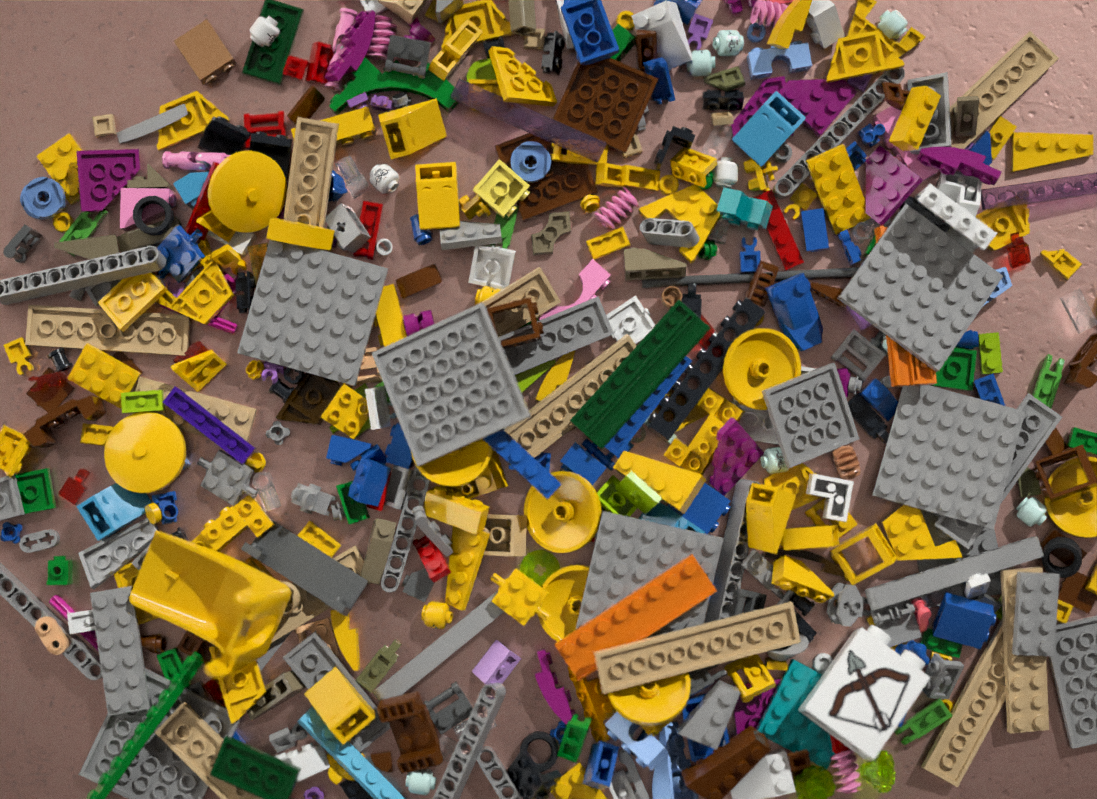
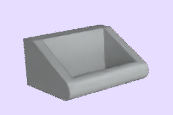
(398, 487)

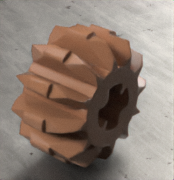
(846, 462)

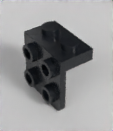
(678, 136)
(223, 137)
(274, 147)
(529, 779)

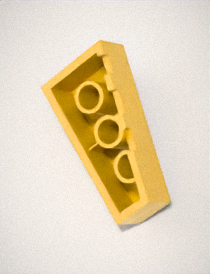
(671, 483)

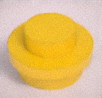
(590, 203)
(255, 369)

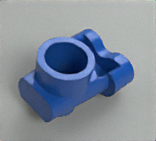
(870, 134)
(166, 502)
(916, 648)

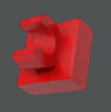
(295, 68)

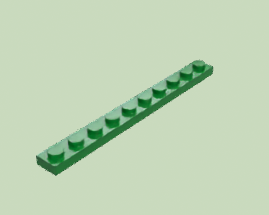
(145, 729)

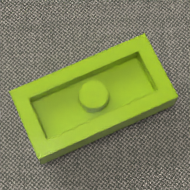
(989, 353)
(142, 401)

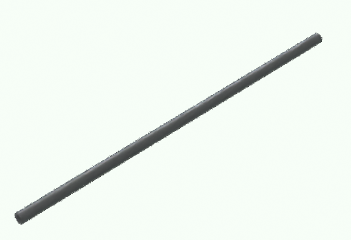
(747, 277)

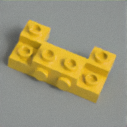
(701, 450)
(234, 522)

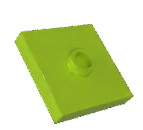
(638, 492)

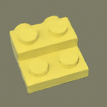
(502, 189)

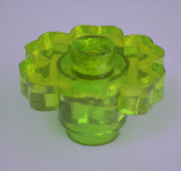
(880, 772)
(814, 783)

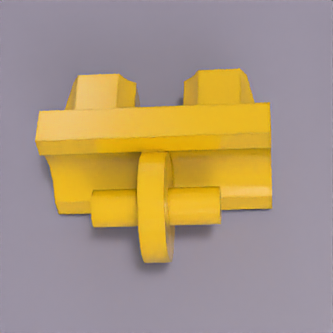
(761, 182)
(474, 206)

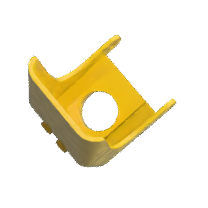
(212, 598)

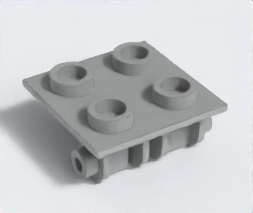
(898, 622)

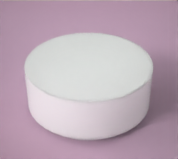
(822, 662)

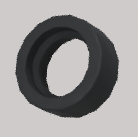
(137, 215)
(1062, 542)
(550, 740)

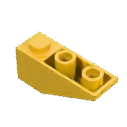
(798, 578)

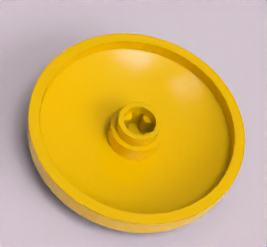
(247, 191)
(758, 362)
(145, 452)
(458, 466)
(1076, 512)
(567, 518)
(563, 600)
(653, 701)

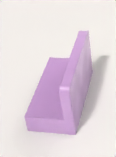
(496, 664)

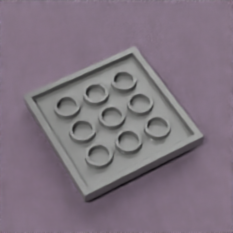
(810, 415)

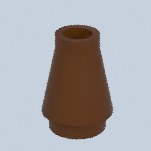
(153, 643)

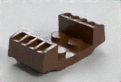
(1079, 376)
(41, 435)
(412, 731)

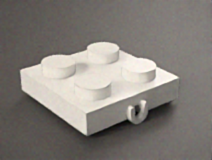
(492, 266)
(631, 320)

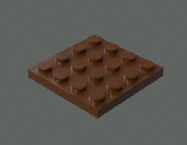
(606, 101)
(560, 187)

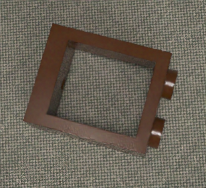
(533, 310)
(1088, 471)

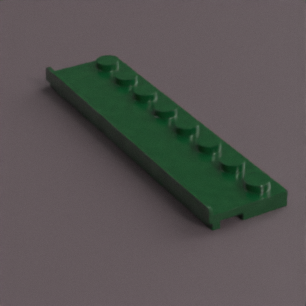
(640, 374)

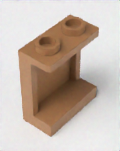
(205, 52)

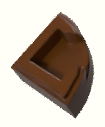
(383, 761)

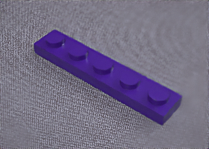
(209, 425)

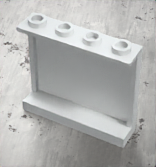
(964, 226)

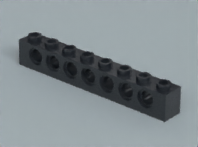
(664, 429)

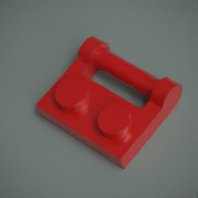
(270, 130)

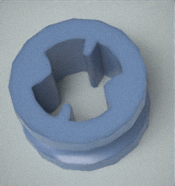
(753, 38)

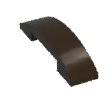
(827, 565)

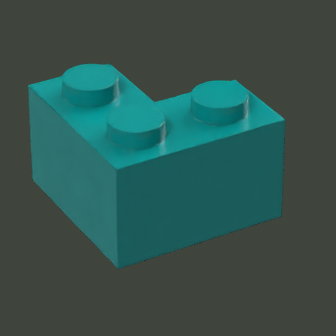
(741, 209)

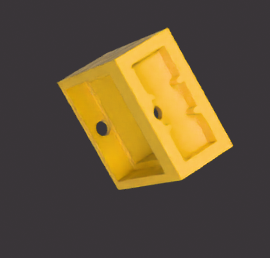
(810, 537)
(880, 544)

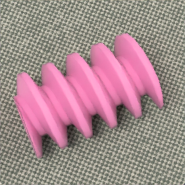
(767, 11)
(380, 38)
(617, 208)
(847, 772)

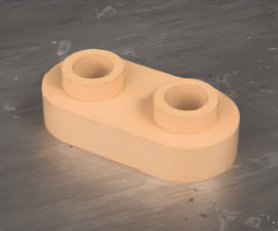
(53, 634)

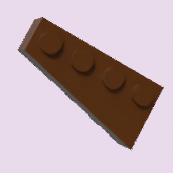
(727, 765)

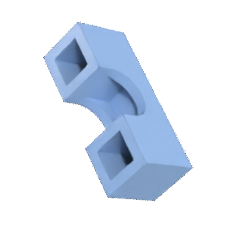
(796, 57)
(648, 751)

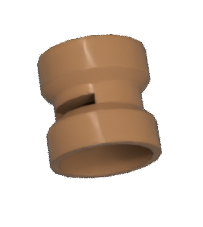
(670, 293)

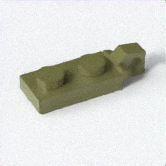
(379, 666)

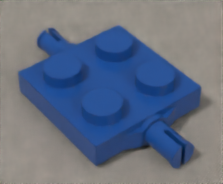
(181, 253)

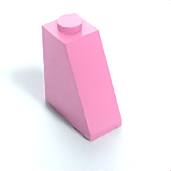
(131, 196)

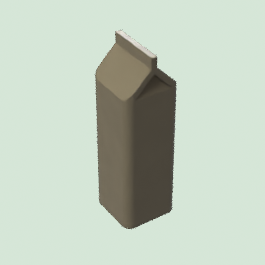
(522, 17)
(138, 239)

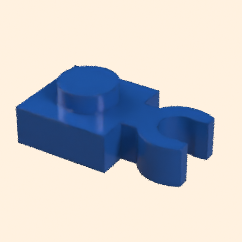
(851, 251)
(749, 259)
(374, 453)

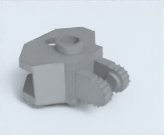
(311, 499)
(848, 605)

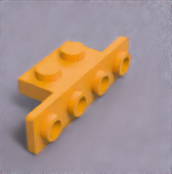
(595, 705)

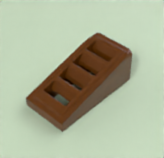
(755, 281)
(828, 292)

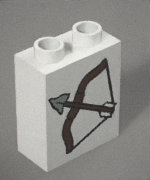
(865, 692)

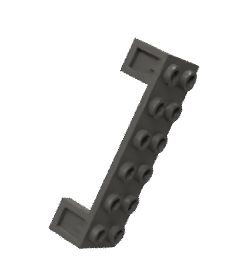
(308, 567)

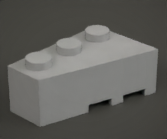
(711, 715)

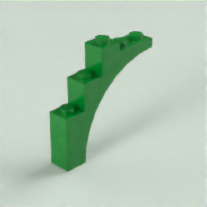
(372, 81)

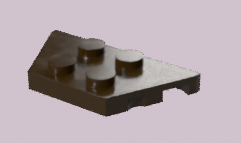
(309, 400)

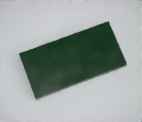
(269, 61)
(254, 770)

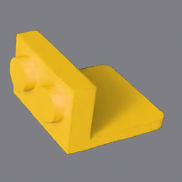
(12, 449)

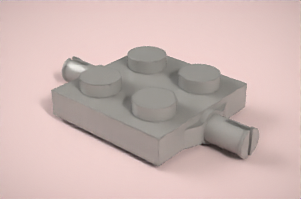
(227, 477)

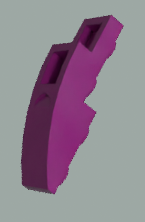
(356, 42)
(951, 158)
(555, 696)

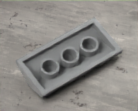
(939, 129)

